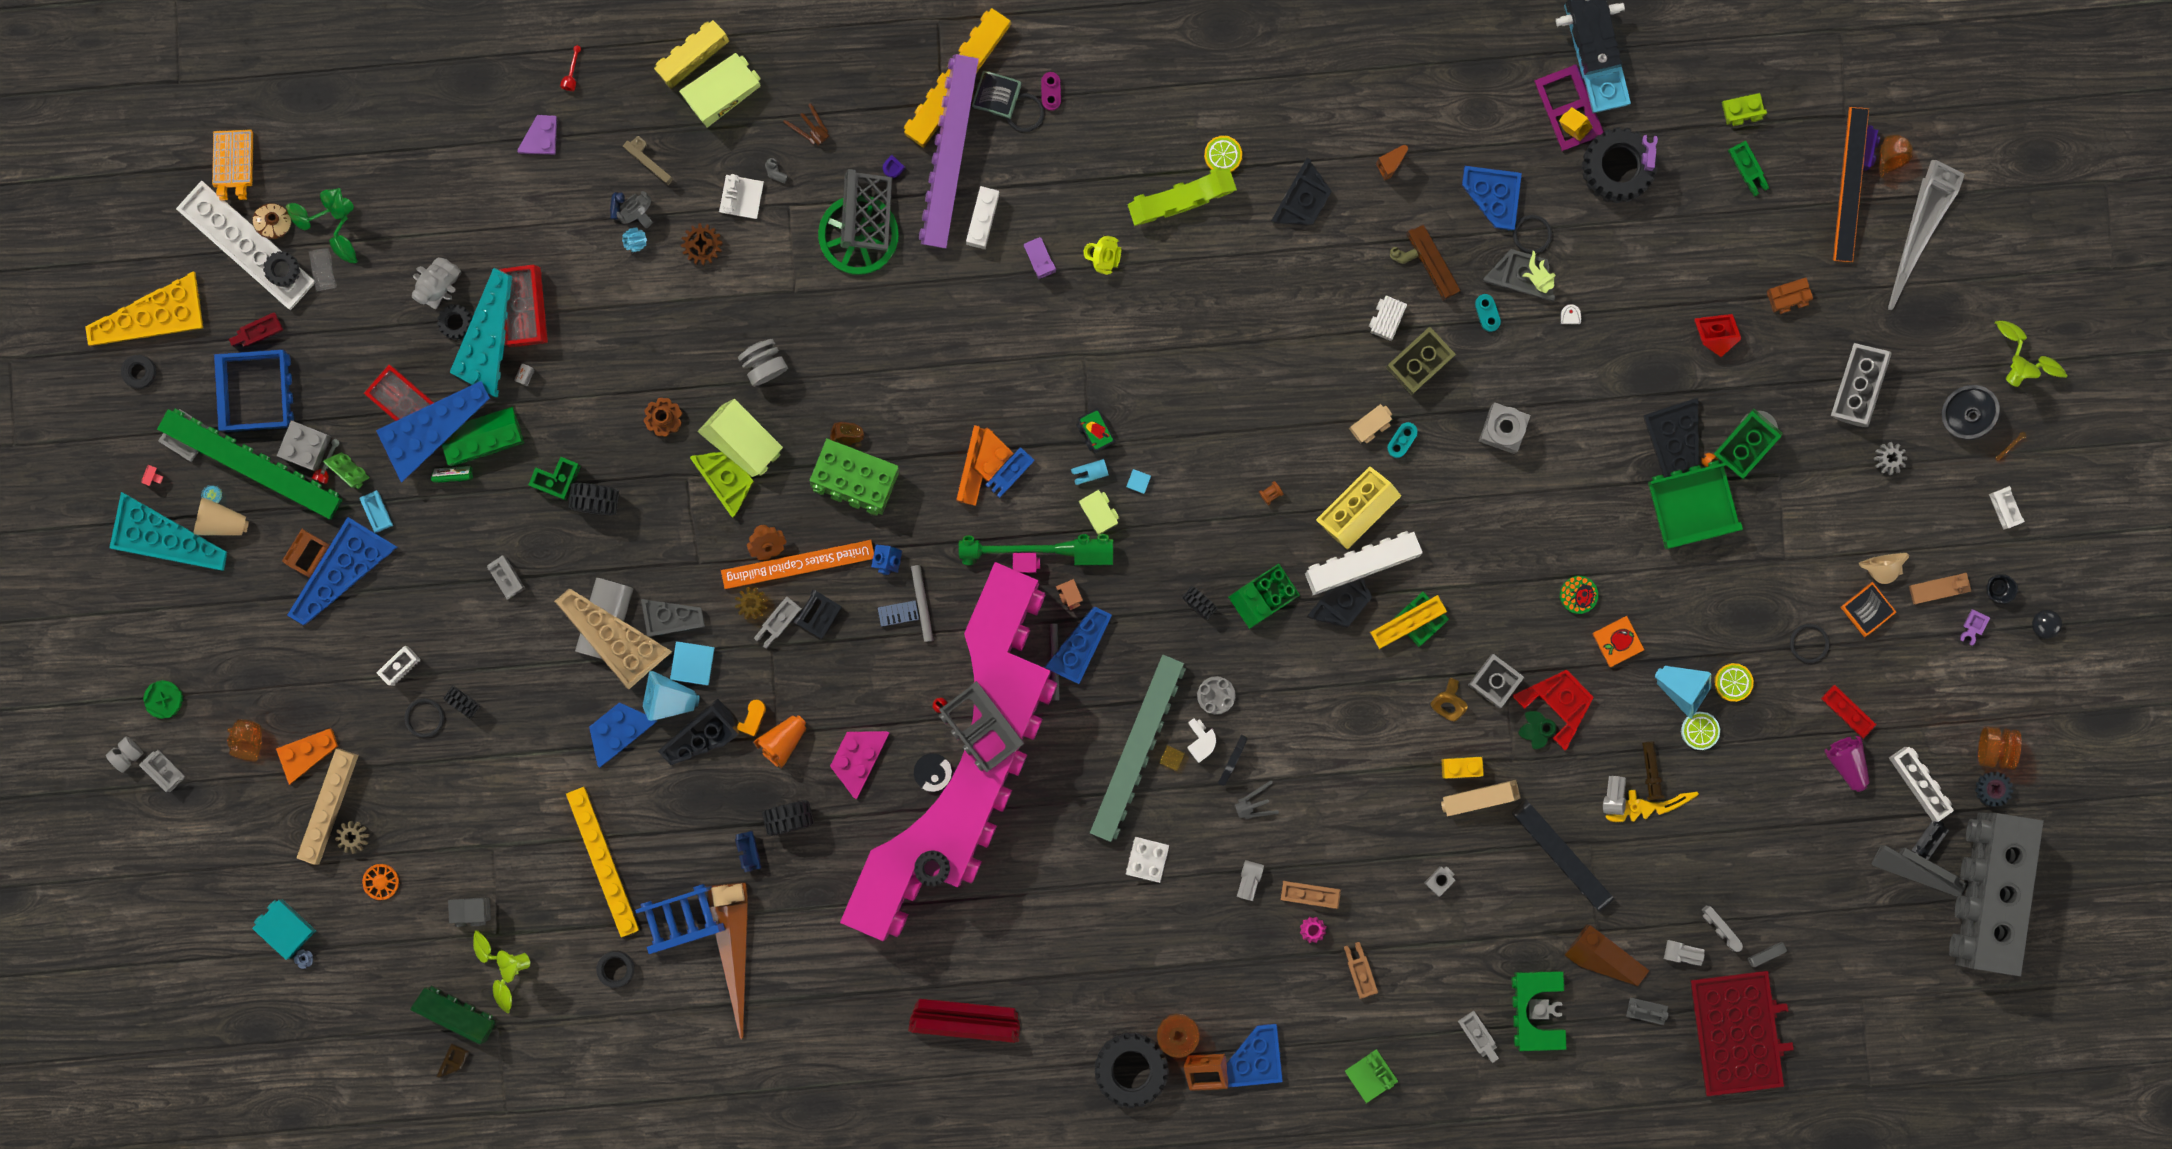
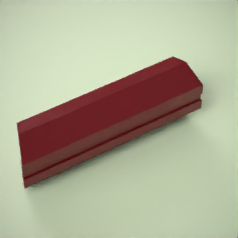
(965, 1020)

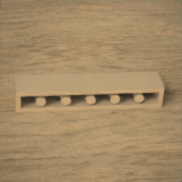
(327, 806)

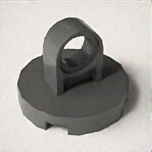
(635, 208)

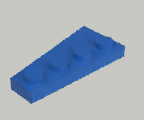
(1076, 652)

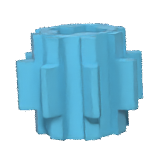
(634, 239)

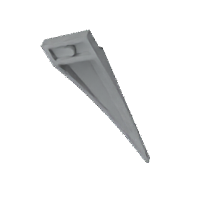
(1934, 198)

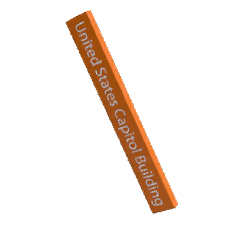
(797, 564)

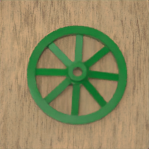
(826, 219)

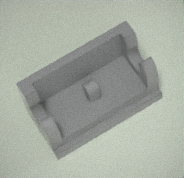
(506, 577)
(162, 771)

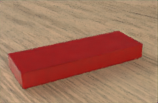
(1848, 711)

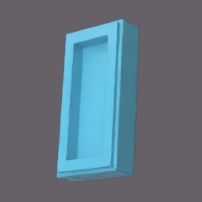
(376, 511)

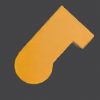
(754, 718)

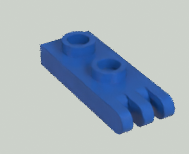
(1010, 471)

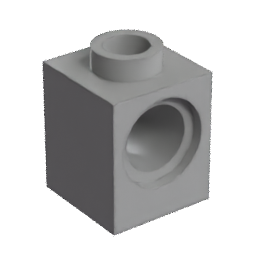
(1431, 881)

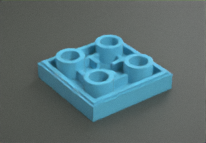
(692, 663)

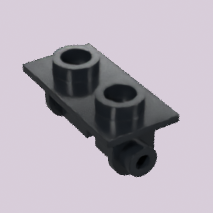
(1930, 839)

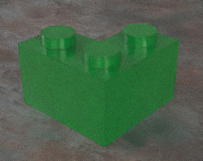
(558, 483)

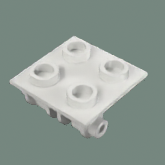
(741, 196)
(1147, 859)

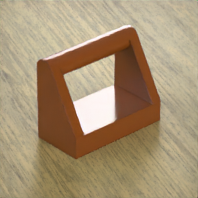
(1389, 162)
(297, 549)
(1206, 1063)

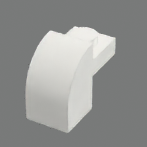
(1205, 744)

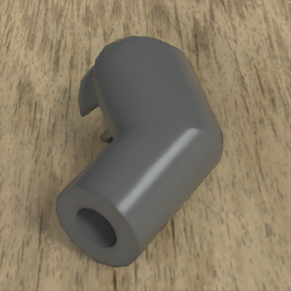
(773, 171)

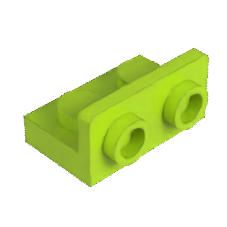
(1743, 109)

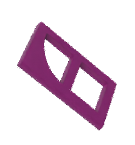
(1584, 102)

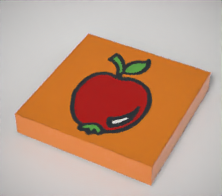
(1618, 641)

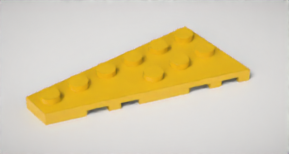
(158, 313)

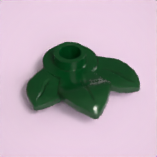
(1534, 729)

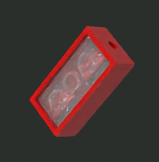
(525, 308)
(396, 394)

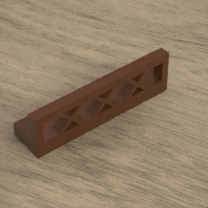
(1433, 262)

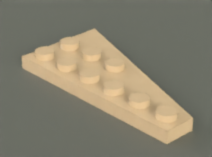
(616, 642)

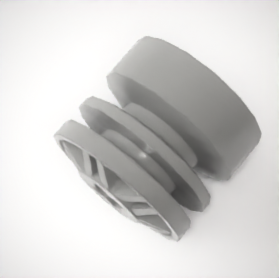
(761, 359)

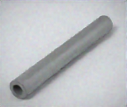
(922, 603)

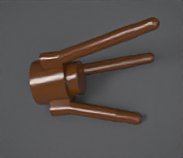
(818, 134)

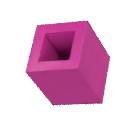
(1026, 562)

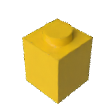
(1575, 124)

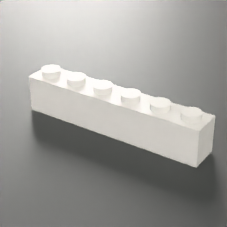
(1363, 563)

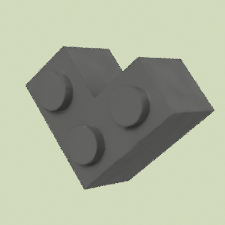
(469, 910)

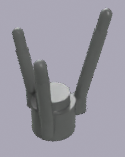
(1245, 808)

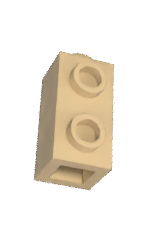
(1372, 422)

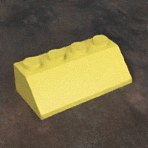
(691, 54)
(1358, 507)

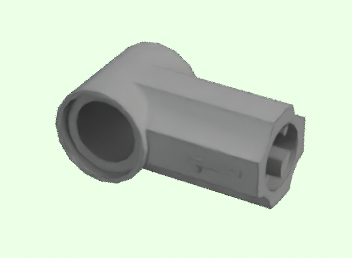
(1614, 801)
(1250, 876)
(1679, 952)

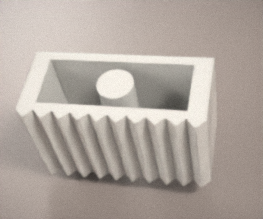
(1388, 318)
(398, 666)

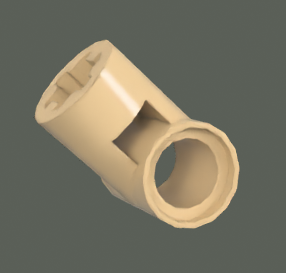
(725, 895)

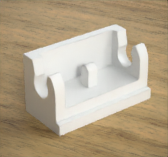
(2006, 508)

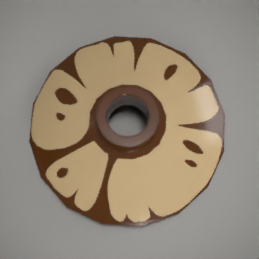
(268, 228)

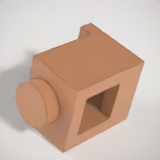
(1070, 594)

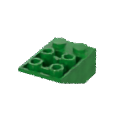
(1264, 596)

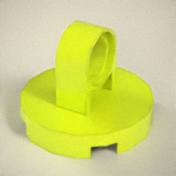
(1105, 255)

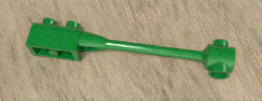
(1084, 550)

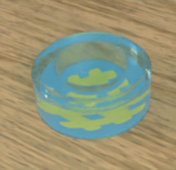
(212, 493)

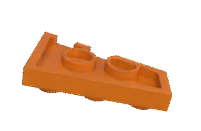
(305, 753)

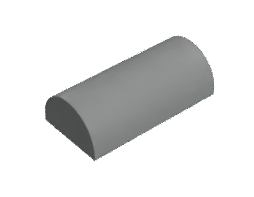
(1861, 385)
(613, 599)

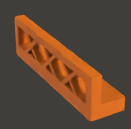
(971, 479)

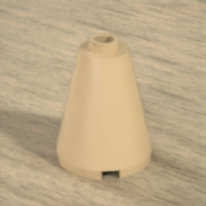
(218, 520)

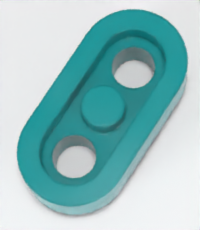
(1485, 313)
(1402, 440)

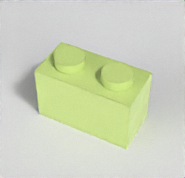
(1098, 511)

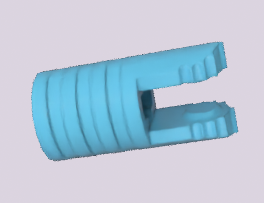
(1095, 470)

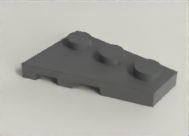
(669, 618)

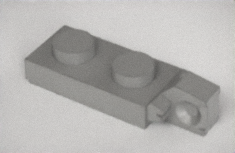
(1479, 1035)

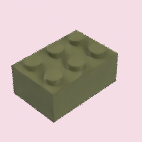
(1420, 360)

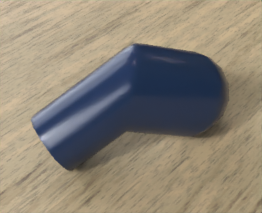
(616, 199)

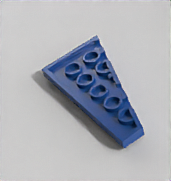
(424, 431)
(344, 563)

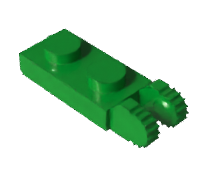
(1748, 166)

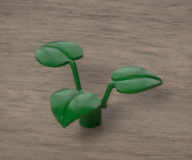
(339, 208)

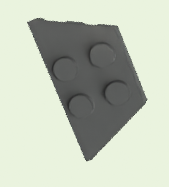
(1509, 274)

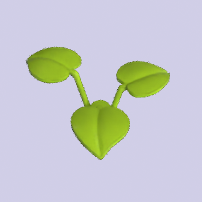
(2022, 368)
(508, 965)

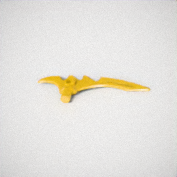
(1635, 806)

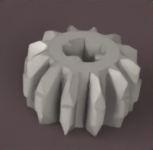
(1883, 460)

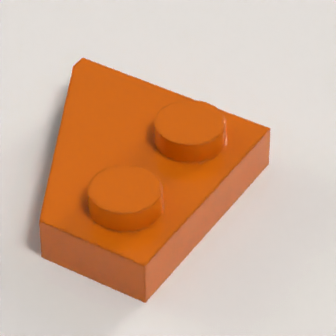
(991, 455)

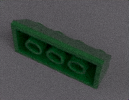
(453, 1014)

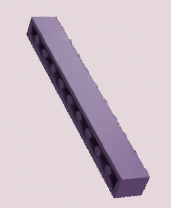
(949, 151)

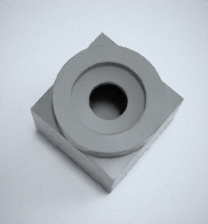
(1504, 428)

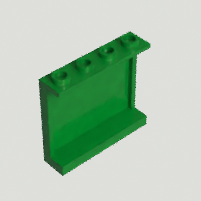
(1694, 505)

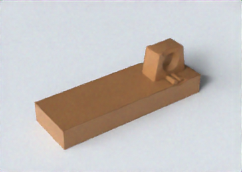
(1940, 588)
(1310, 894)

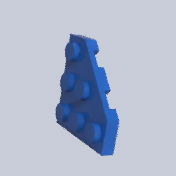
(1494, 193)
(1256, 1059)

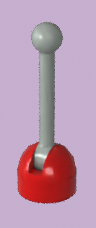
(322, 475)

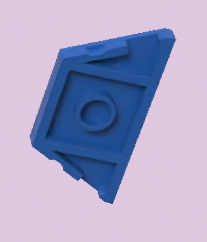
(616, 731)

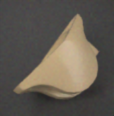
(1886, 567)

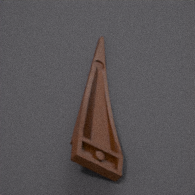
(733, 949)

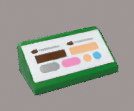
(452, 474)

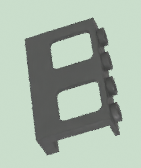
(990, 720)

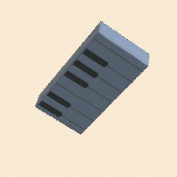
(898, 613)

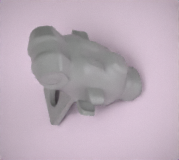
(435, 282)

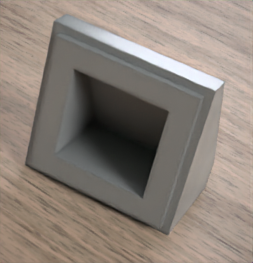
(524, 374)

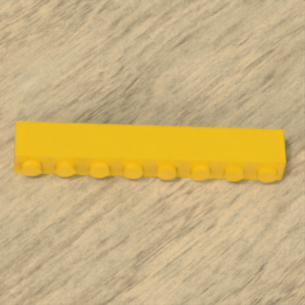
(979, 46)

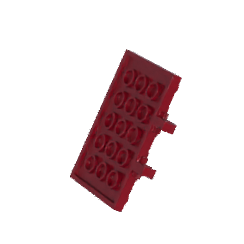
(1738, 1033)

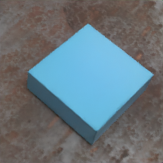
(1138, 481)

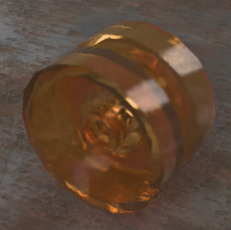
(1186, 1043)

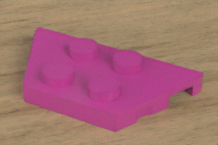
(857, 757)

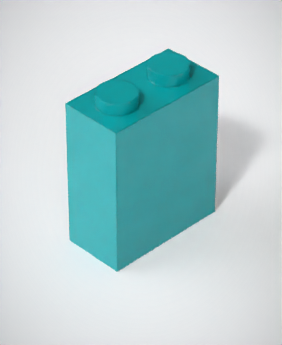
(283, 928)

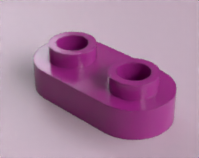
(1051, 90)

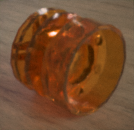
(1999, 748)

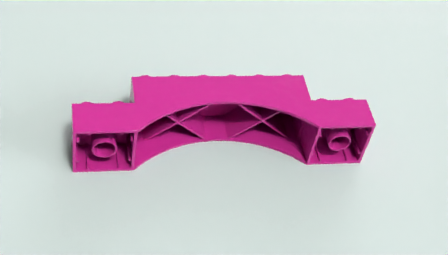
(962, 811)

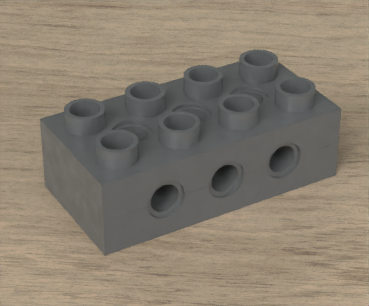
(1997, 893)

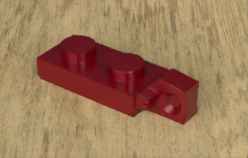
(257, 331)

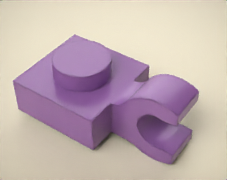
(1648, 158)

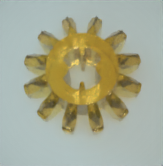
(752, 596)

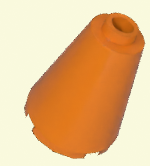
(781, 740)

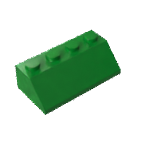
(483, 437)

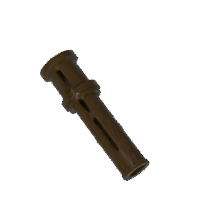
(1653, 780)

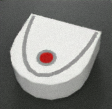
(1570, 315)

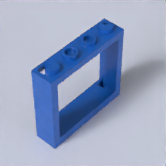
(223, 395)

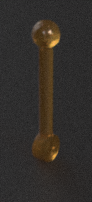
(2022, 435)

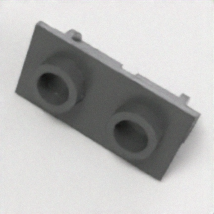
(1647, 1011)

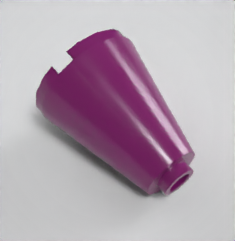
(1850, 762)

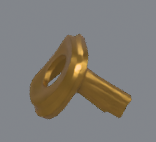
(1450, 697)

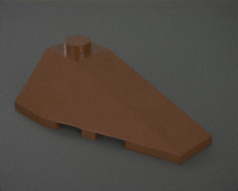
(1601, 955)

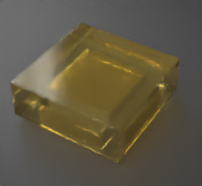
(1172, 758)

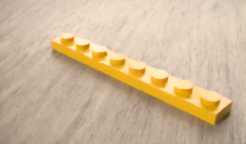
(602, 862)

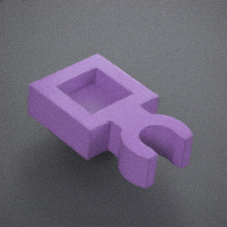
(1975, 623)

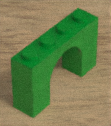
(1526, 986)

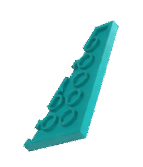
(485, 338)
(154, 535)

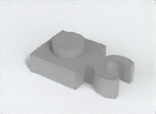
(1540, 1009)

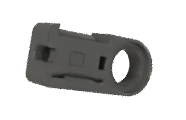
(1767, 954)

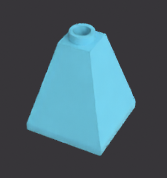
(1684, 687)
(667, 697)

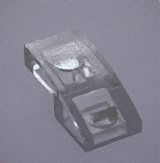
(322, 269)

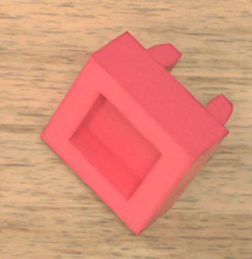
(150, 475)

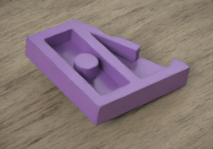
(540, 136)

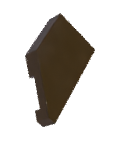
(453, 1060)

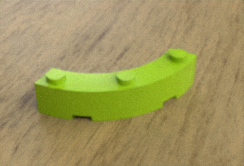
(1182, 197)

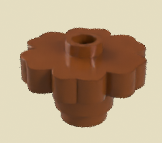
(661, 407)
(766, 542)

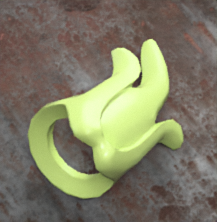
(1541, 278)

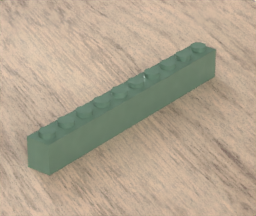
(1137, 747)

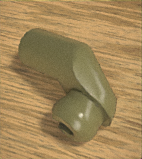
(1402, 257)

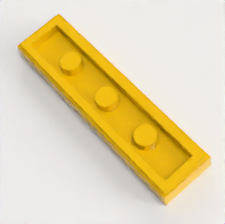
(1408, 622)

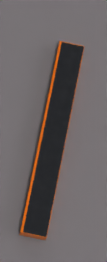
(1850, 184)

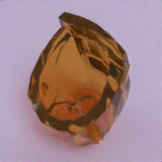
(1894, 153)
(245, 740)

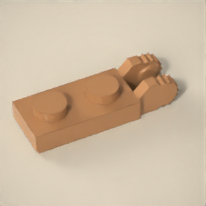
(1361, 972)

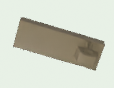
(636, 148)

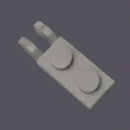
(778, 621)
(1722, 929)

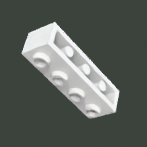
(1921, 784)

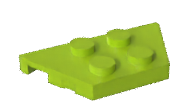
(725, 478)

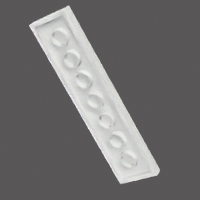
(240, 242)

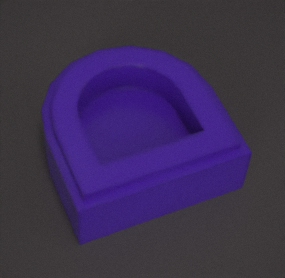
(893, 167)

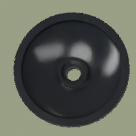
(1964, 404)

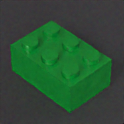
(1748, 443)

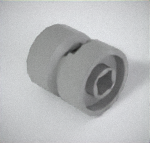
(124, 754)

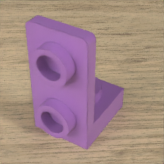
(1039, 258)

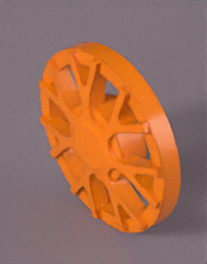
(380, 882)

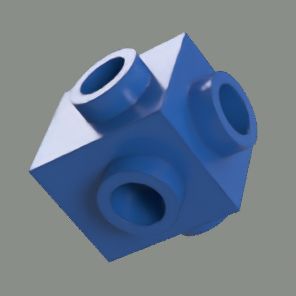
(886, 559)

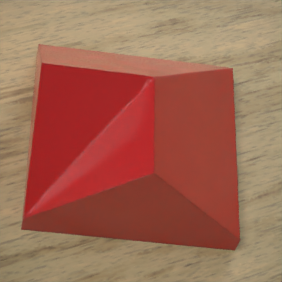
(1718, 333)

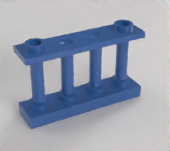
(675, 937)

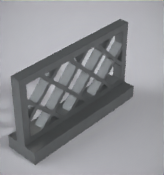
(849, 210)

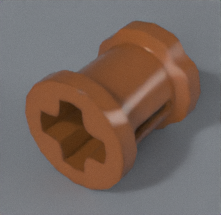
(1271, 493)

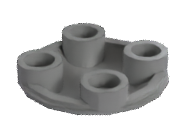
(1216, 695)

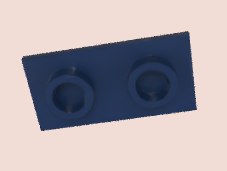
(746, 843)

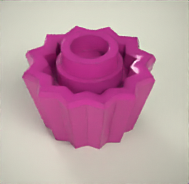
(1312, 929)

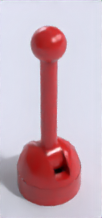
(568, 82)

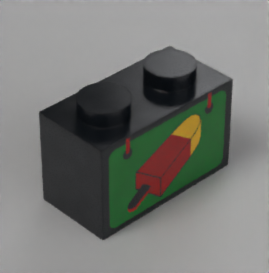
(1095, 430)

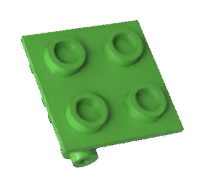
(347, 470)
(1371, 1076)

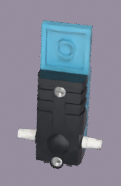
(1597, 51)

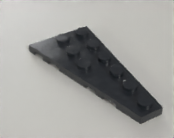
(1675, 436)

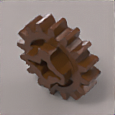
(700, 231)

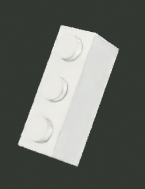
(982, 217)

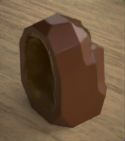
(846, 433)

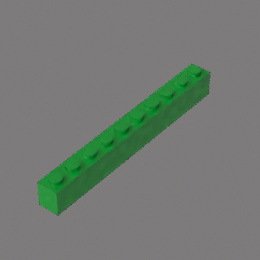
(249, 464)

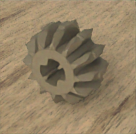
(349, 844)

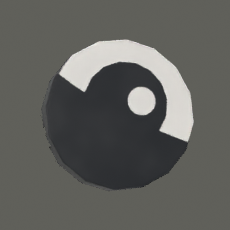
(932, 772)

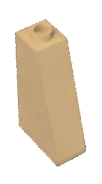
(1481, 798)

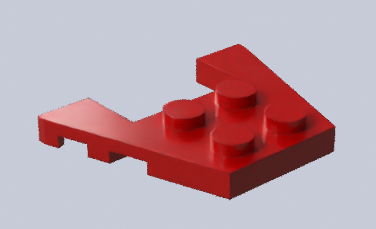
(1564, 697)

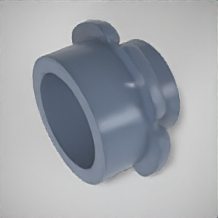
(308, 958)

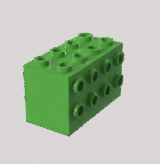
(854, 477)

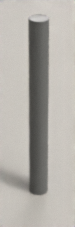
(1054, 647)

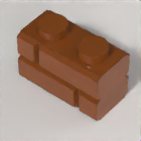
(1790, 295)

